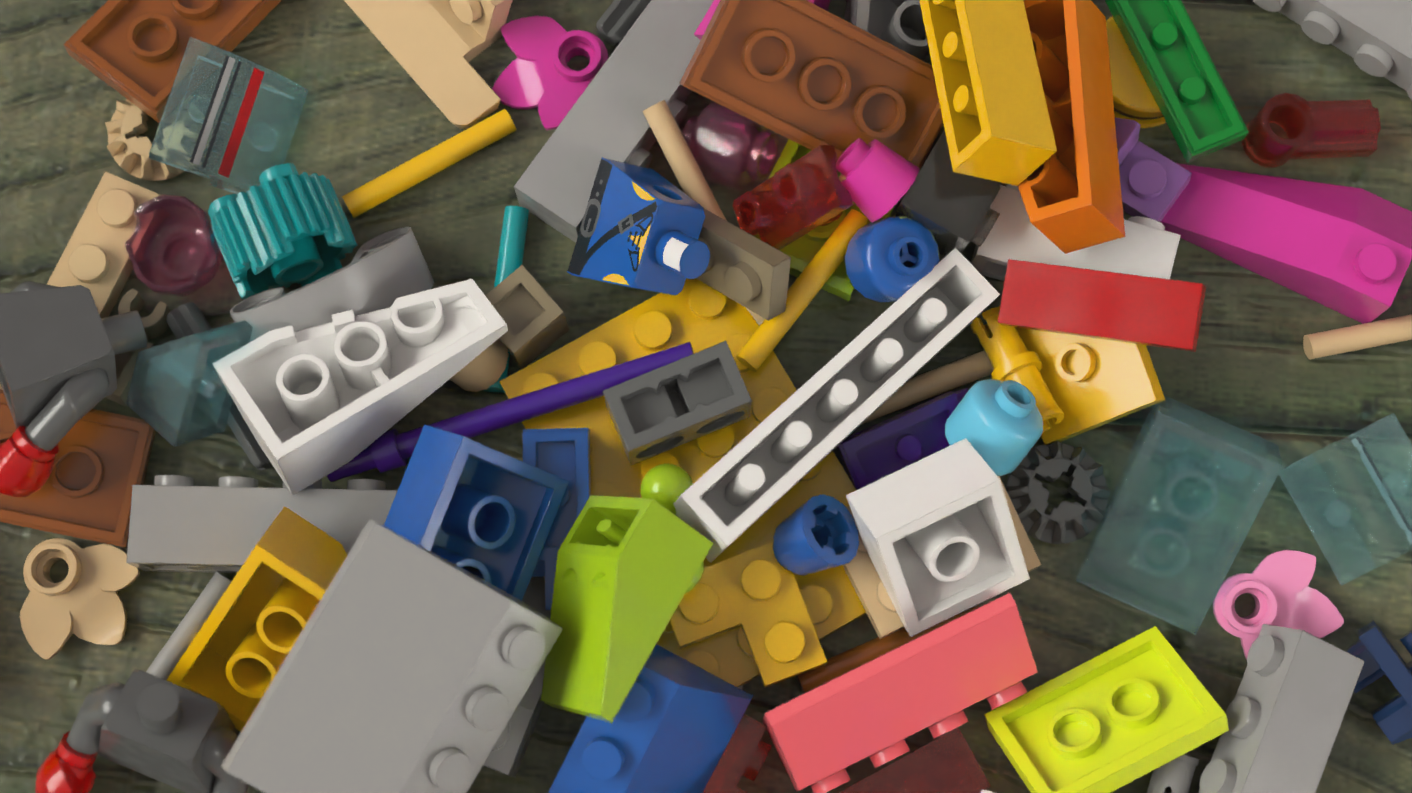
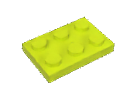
(1107, 719)

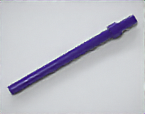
(393, 449)

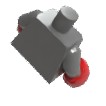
(53, 372)
(149, 730)

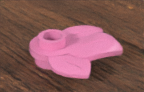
(1280, 599)

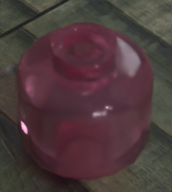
(730, 147)

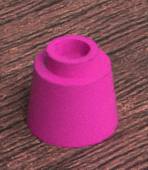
(875, 176)

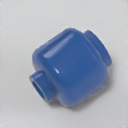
(890, 257)

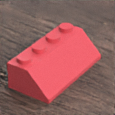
(902, 694)

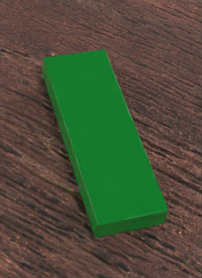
(1179, 75)

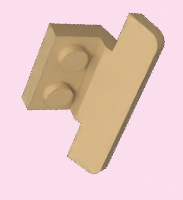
(435, 47)

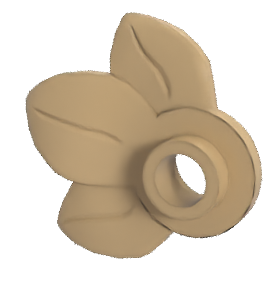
(82, 602)

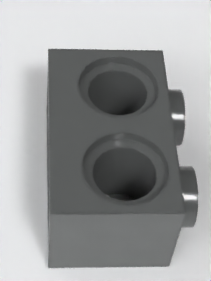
(678, 403)

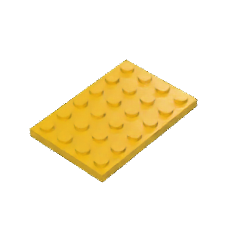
(704, 320)

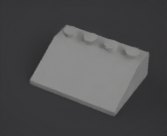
(394, 678)

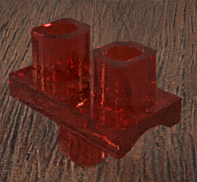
(794, 199)

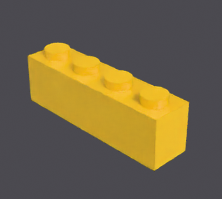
(988, 88)

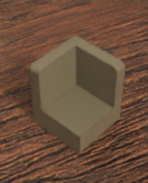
(530, 316)

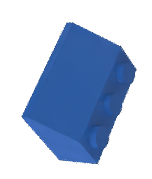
(476, 508)
(661, 737)

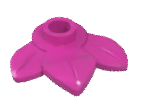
(541, 70)

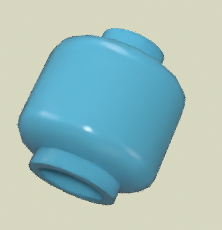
(998, 422)

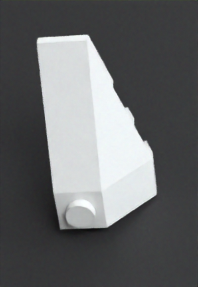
(342, 384)

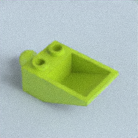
(617, 592)

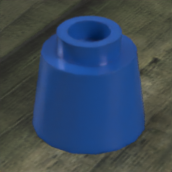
(816, 536)

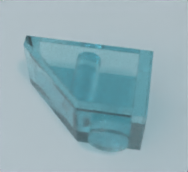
(178, 385)

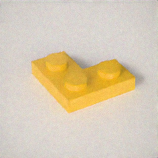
(764, 601)

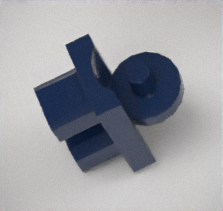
(1382, 659)

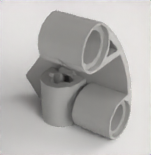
(378, 274)

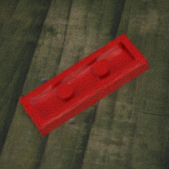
(1102, 305)

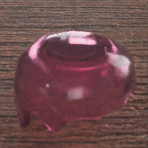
(173, 246)

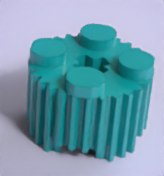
(281, 231)

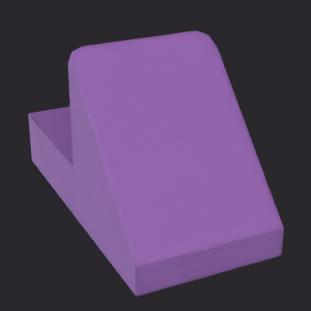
(1147, 178)

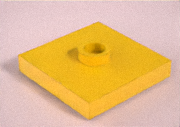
(1092, 379)

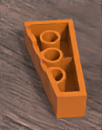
(1078, 189)

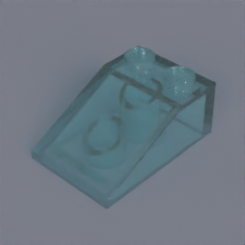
(1179, 513)

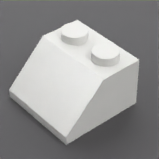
(939, 535)

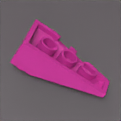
(1302, 234)

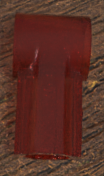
(1313, 130)

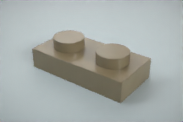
(745, 267)

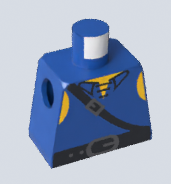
(639, 231)

